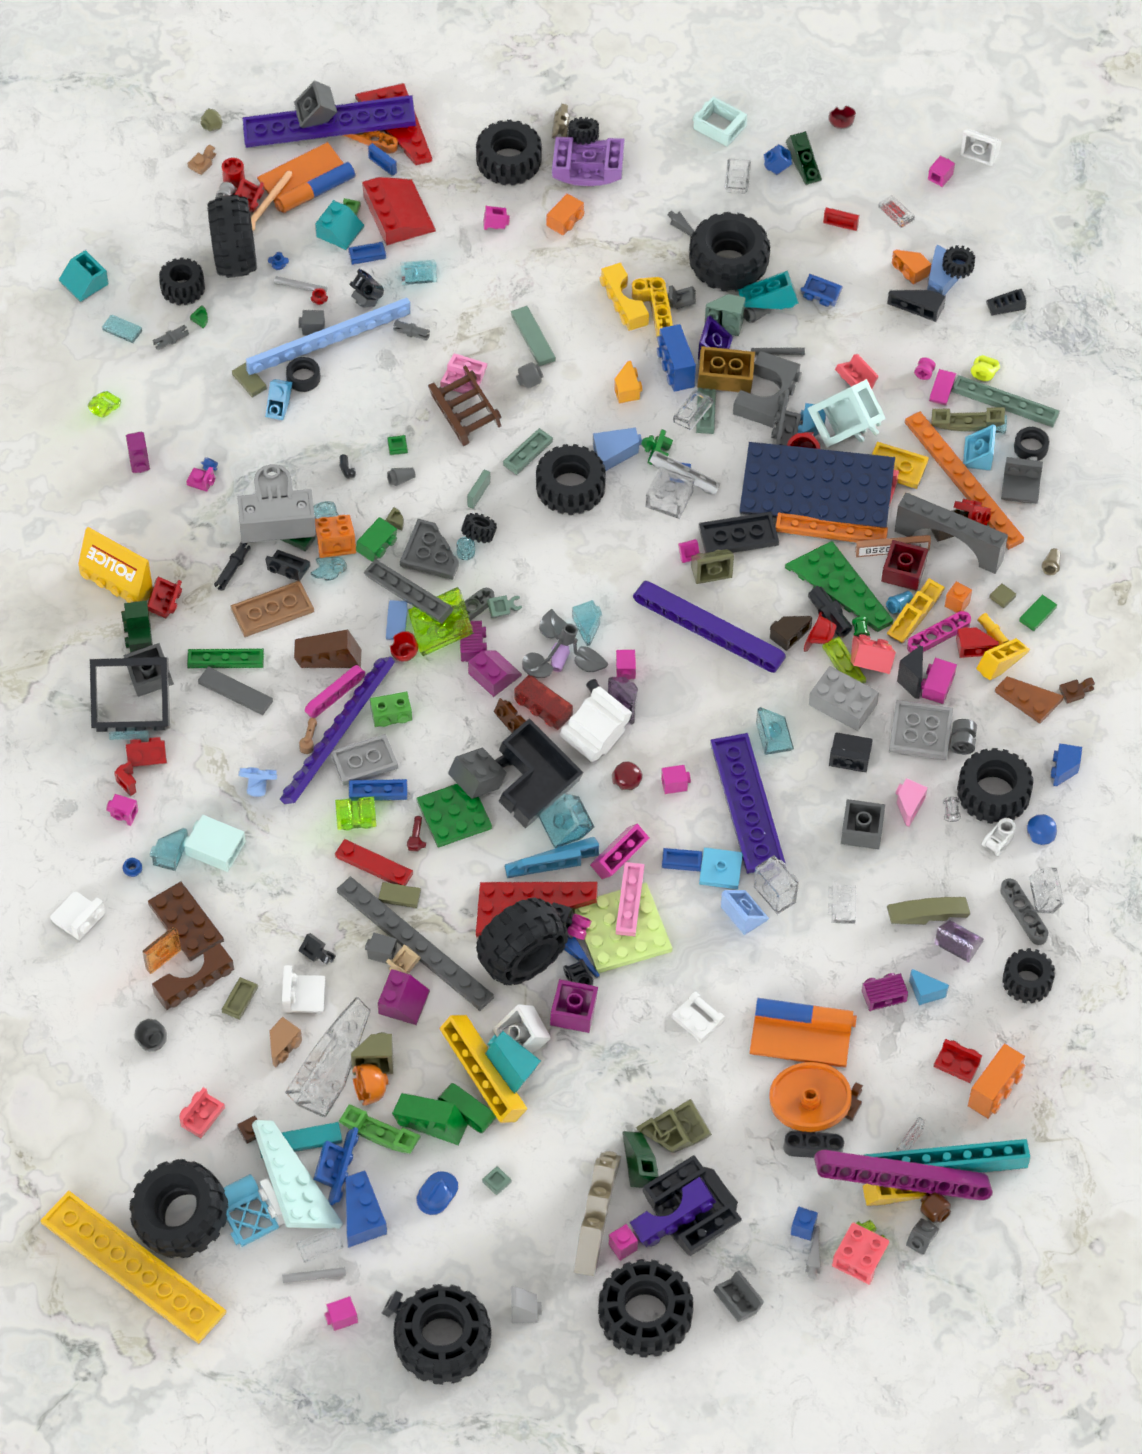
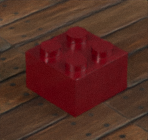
(904, 565)

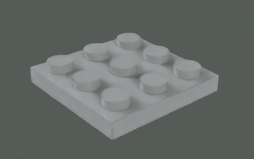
(921, 729)

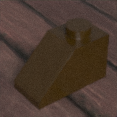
(789, 630)

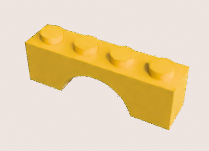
(632, 312)

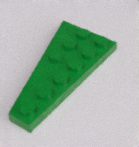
(833, 572)

